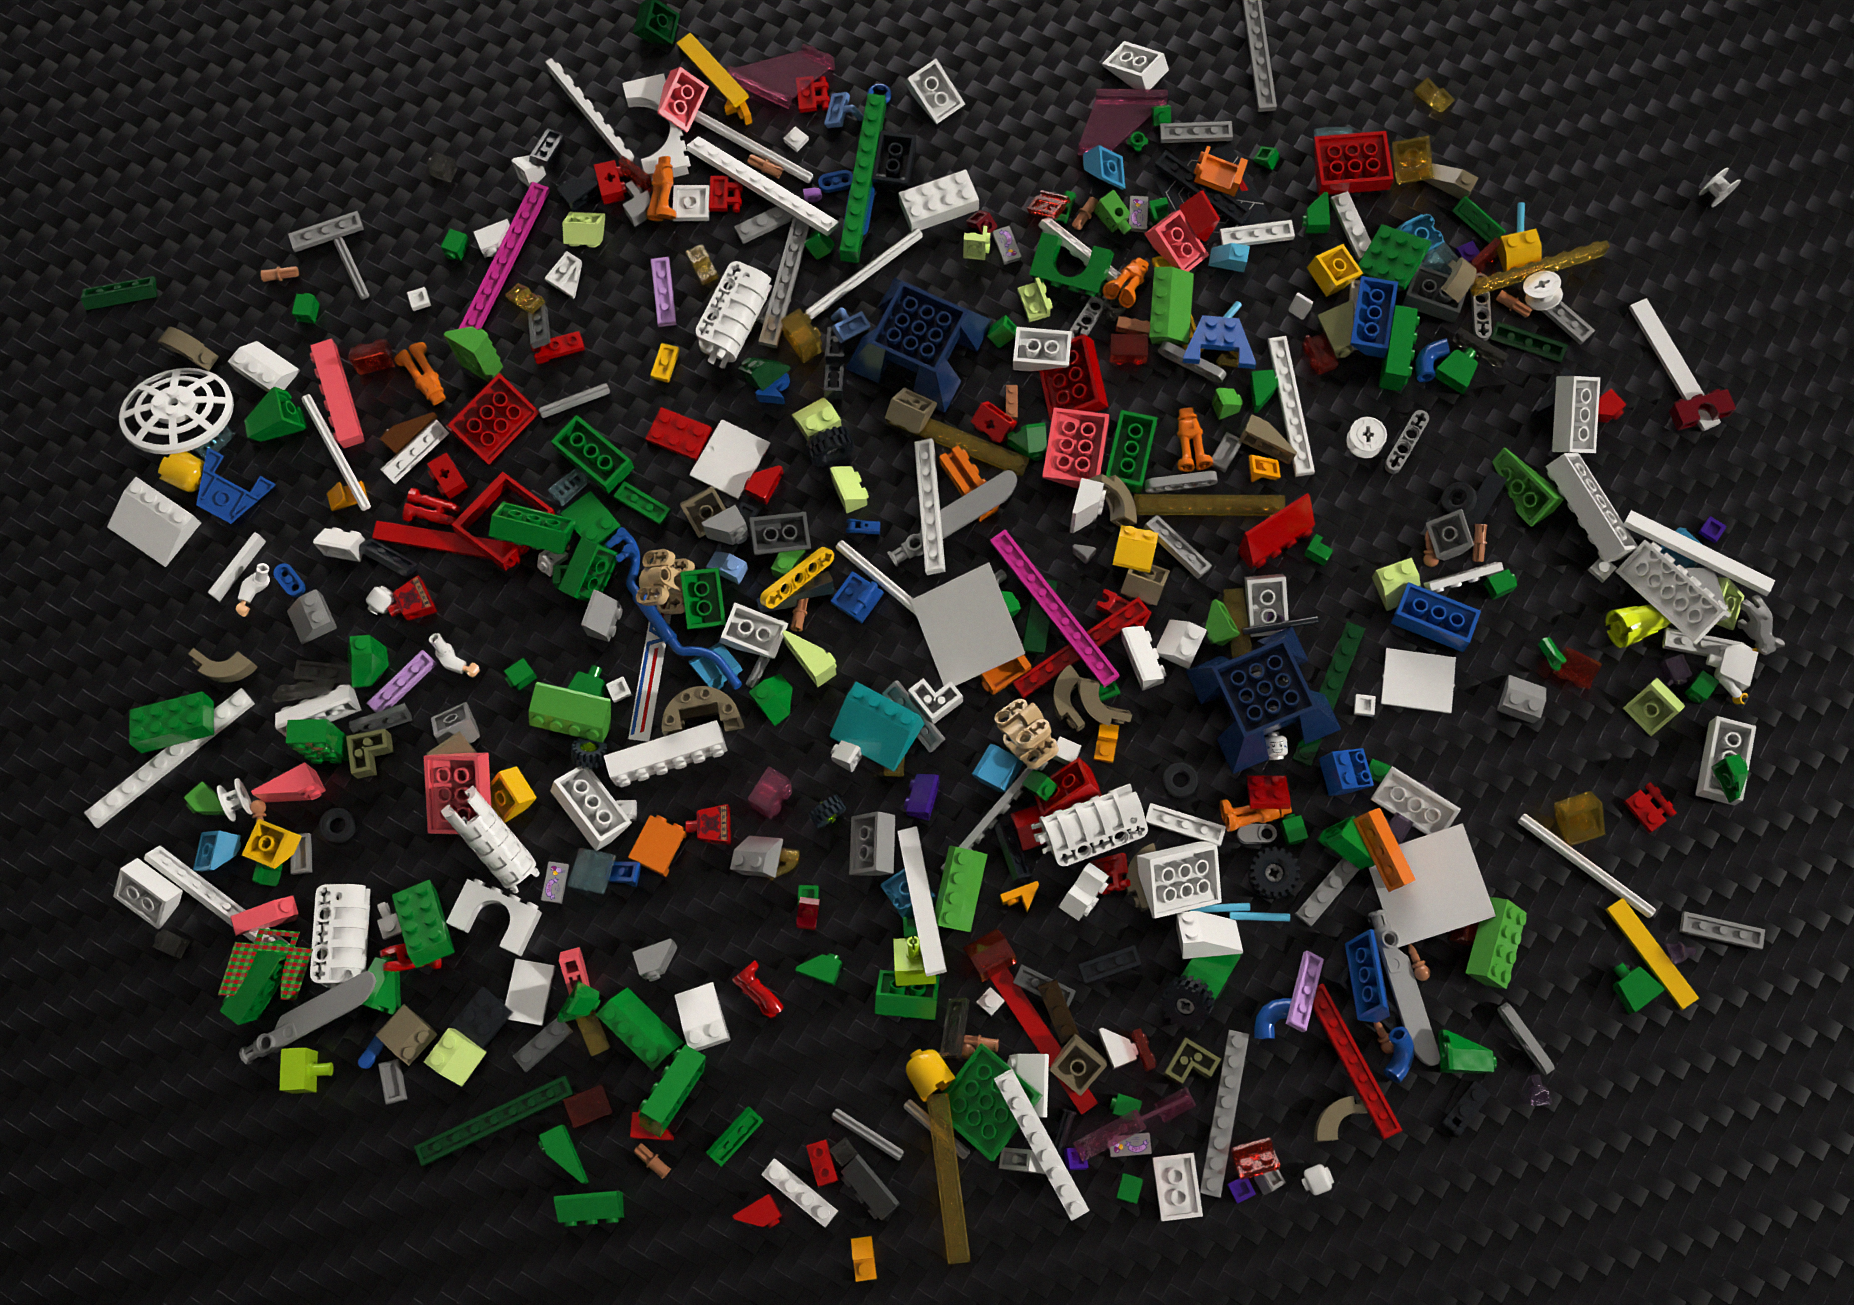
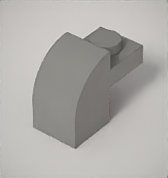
(638, 205)

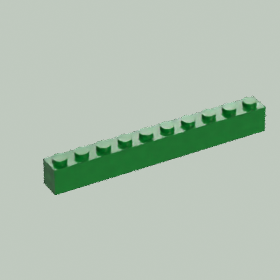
(862, 179)

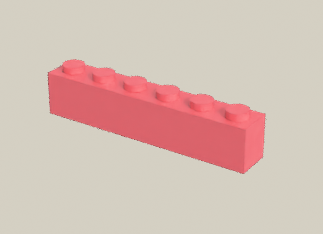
(337, 394)

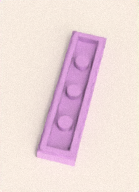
(663, 292)
(402, 682)
(1304, 991)

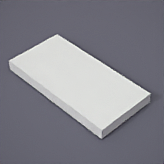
(1415, 802)

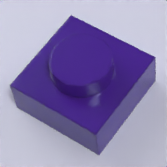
(1467, 251)
(1712, 529)
(1073, 1160)
(1241, 1190)

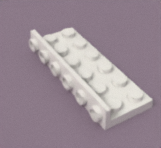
(1672, 591)

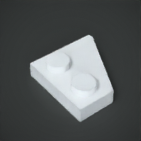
(566, 274)

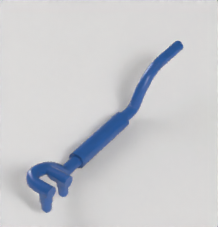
(654, 616)

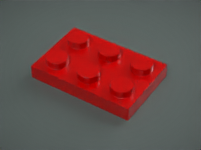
(678, 434)

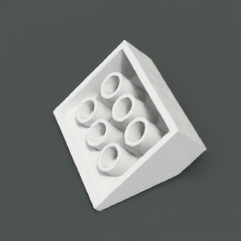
(152, 522)
(1180, 878)

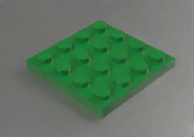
(979, 1106)

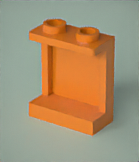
(1219, 173)
(1005, 674)
(657, 844)

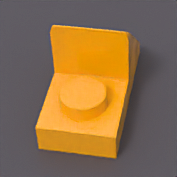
(742, 110)
(1263, 468)
(342, 497)
(1106, 743)
(1025, 893)
(863, 1258)

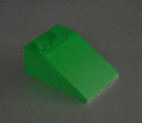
(592, 519)
(1212, 970)

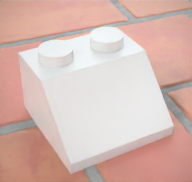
(340, 544)
(1180, 642)

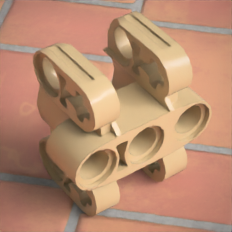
(663, 580)
(1028, 733)

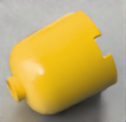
(182, 471)
(928, 1072)

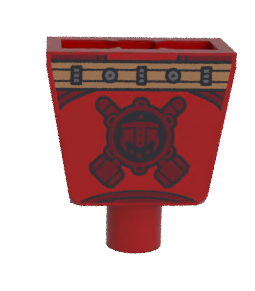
(412, 600)
(712, 825)

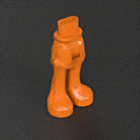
(662, 185)
(1132, 273)
(428, 382)
(1190, 430)
(1241, 816)

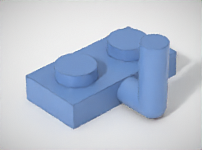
(838, 108)
(849, 326)

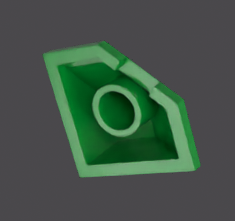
(1029, 441)
(773, 698)
(1731, 775)
(579, 1003)

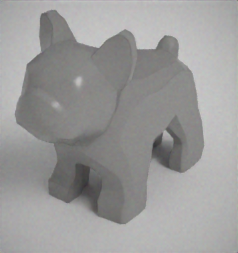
(1760, 626)

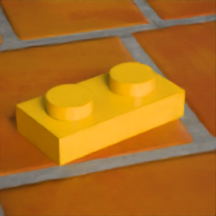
(665, 362)

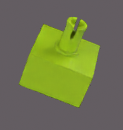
(909, 963)
(300, 1070)

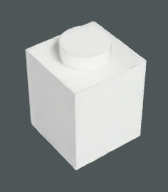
(1067, 751)

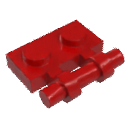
(807, 99)
(719, 194)
(1644, 809)
(1115, 867)

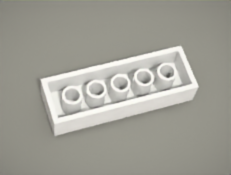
(1591, 507)
(665, 753)

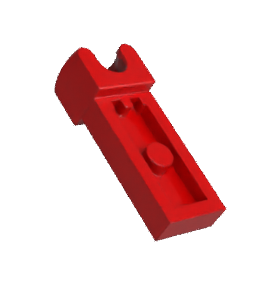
(559, 347)
(1114, 604)

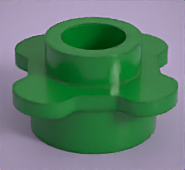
(1137, 136)

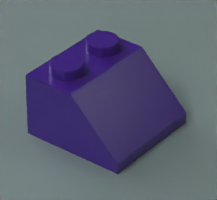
(923, 796)

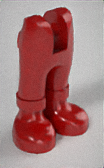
(437, 516)
(402, 963)
(762, 996)

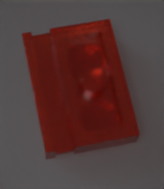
(635, 174)
(1048, 204)
(1487, 254)
(1141, 1042)
(587, 1105)

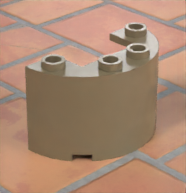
(700, 703)

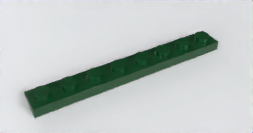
(1333, 683)
(493, 1120)

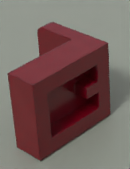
(981, 219)
(807, 913)

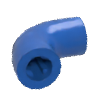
(1427, 357)
(1269, 1016)
(1402, 1055)

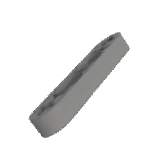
(1481, 307)
(1090, 313)
(1204, 368)
(1408, 442)
(1180, 481)
(1525, 1038)

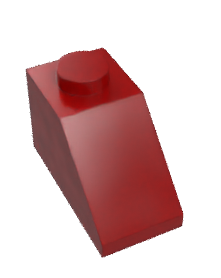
(1610, 406)
(763, 483)
(640, 1133)
(760, 1213)

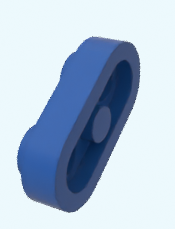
(835, 180)
(290, 581)

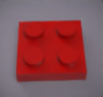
(1268, 792)

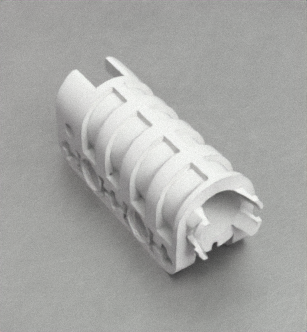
(733, 313)
(1090, 823)
(493, 842)
(343, 933)

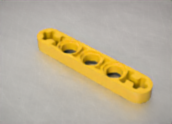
(821, 559)

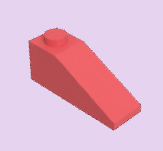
(265, 916)
(573, 968)

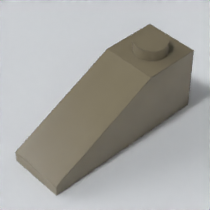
(1453, 180)
(1266, 439)

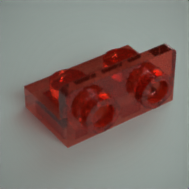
(1320, 353)
(1578, 668)
(1255, 1158)

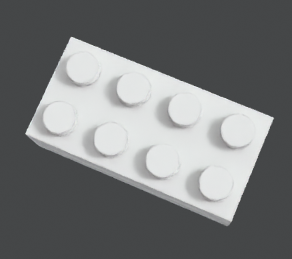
(939, 201)
(1723, 739)

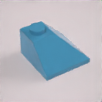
(1105, 165)
(215, 849)

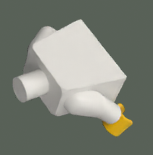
(1734, 669)

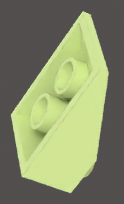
(814, 660)

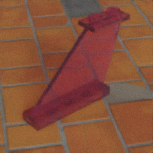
(783, 76)
(1118, 115)
(1132, 1124)

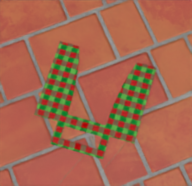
(244, 954)

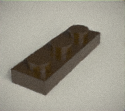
(1058, 1010)

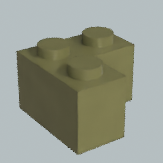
(364, 747)
(1189, 1057)

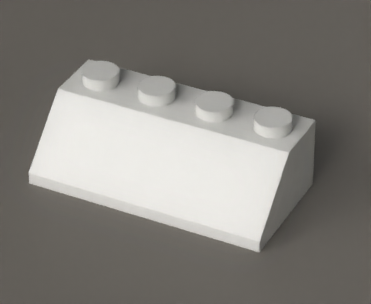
(1576, 414)
(329, 706)
(590, 806)

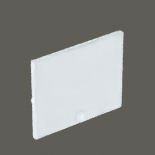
(729, 459)
(1418, 680)

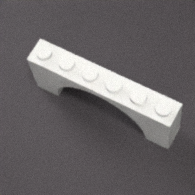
(647, 93)

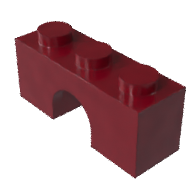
(1716, 403)

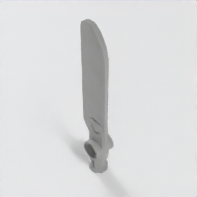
(962, 512)
(1405, 990)
(312, 1016)

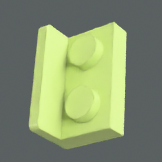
(976, 245)
(1035, 301)

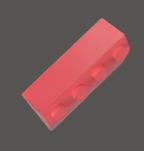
(1075, 446)
(446, 782)

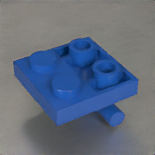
(857, 597)

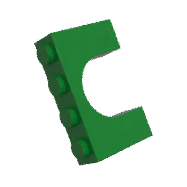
(1090, 280)

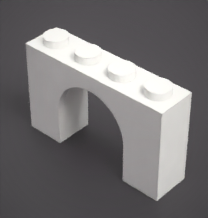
(476, 896)

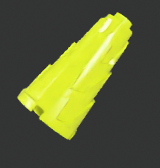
(1634, 623)

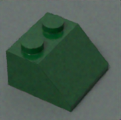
(656, 22)
(762, 372)

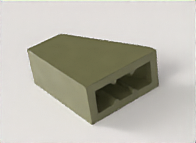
(1338, 327)

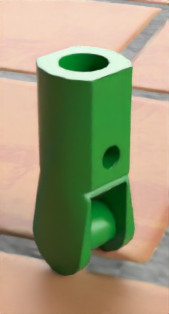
(1063, 217)
(1552, 653)

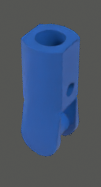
(867, 527)
(370, 1055)

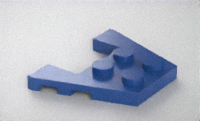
(1220, 334)
(222, 496)

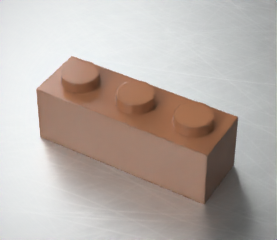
(1133, 326)
(1012, 401)

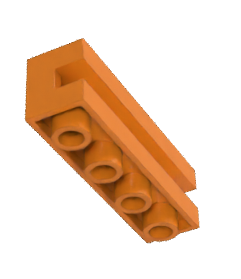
(963, 474)
(1384, 849)

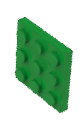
(1394, 256)

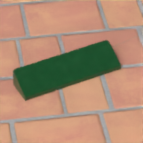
(119, 293)
(1528, 341)
(1037, 626)

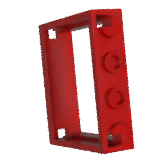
(485, 499)

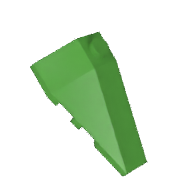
(1530, 492)

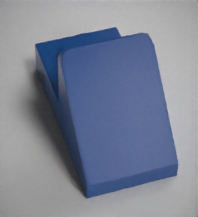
(771, 393)
(625, 873)

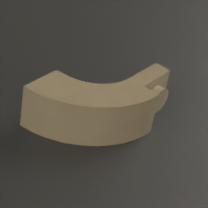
(1460, 279)
(186, 345)
(1119, 500)
(226, 671)
(1089, 696)
(1062, 704)
(1136, 886)
(1329, 1120)

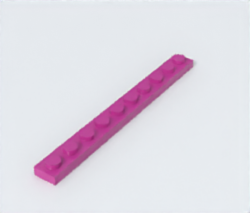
(505, 256)
(1055, 608)

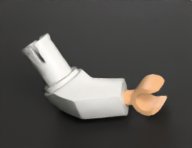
(251, 586)
(448, 659)

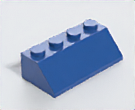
(1374, 316)
(1436, 617)
(1367, 978)

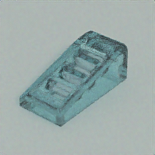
(222, 441)
(563, 499)

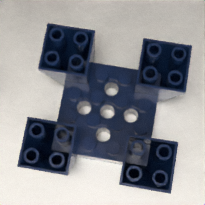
(928, 357)
(1231, 679)

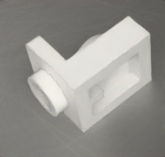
(547, 560)

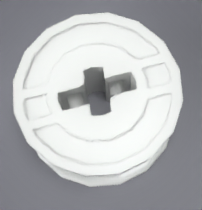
(1719, 187)
(1543, 290)
(1375, 434)
(234, 799)

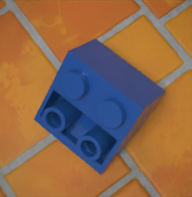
(1346, 771)

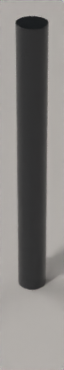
(1280, 625)

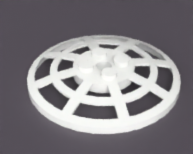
(169, 414)

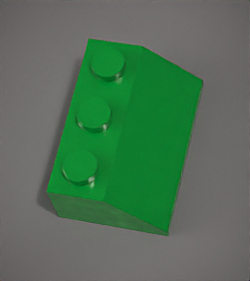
(588, 570)
(703, 598)
(907, 1000)
(589, 1208)

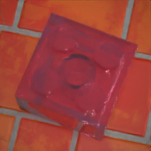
(770, 793)

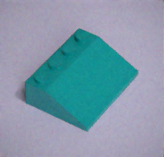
(876, 726)

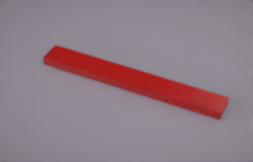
(436, 540)
(1067, 656)
(1037, 1031)
(1355, 1064)

